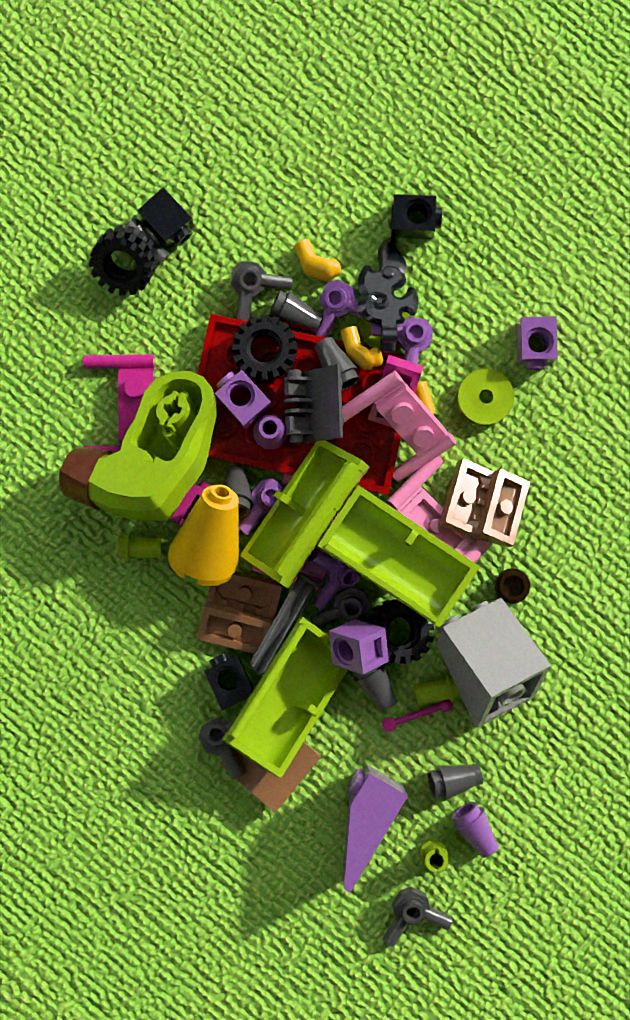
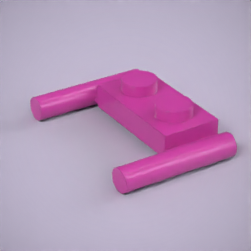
(134, 377)

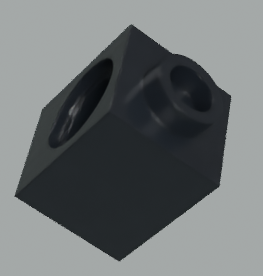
(167, 219)
(400, 224)
(228, 696)

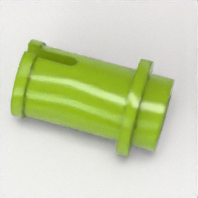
(139, 547)
(436, 691)
(428, 850)

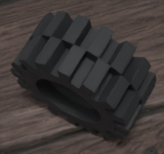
(113, 274)
(264, 327)
(419, 627)

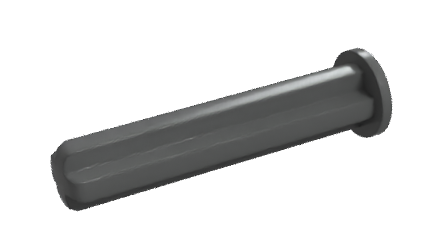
(284, 622)

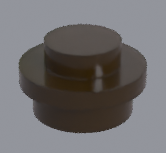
(512, 586)

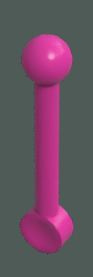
(390, 724)

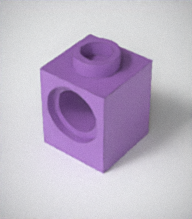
(541, 327)
(253, 409)
(358, 646)

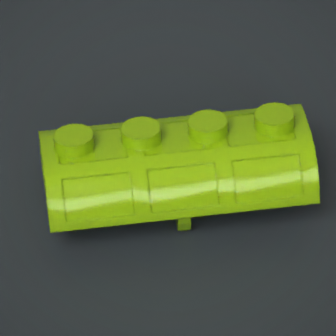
(304, 511)
(398, 556)
(286, 700)

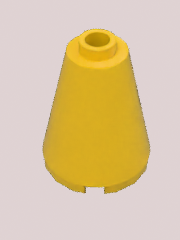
(208, 538)

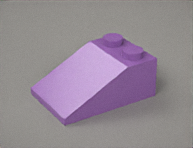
(370, 812)

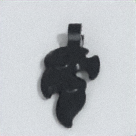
(377, 296)

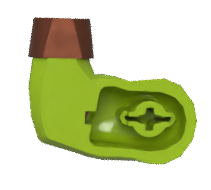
(158, 455)

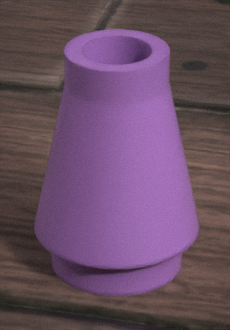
(270, 441)
(475, 828)

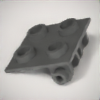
(317, 404)

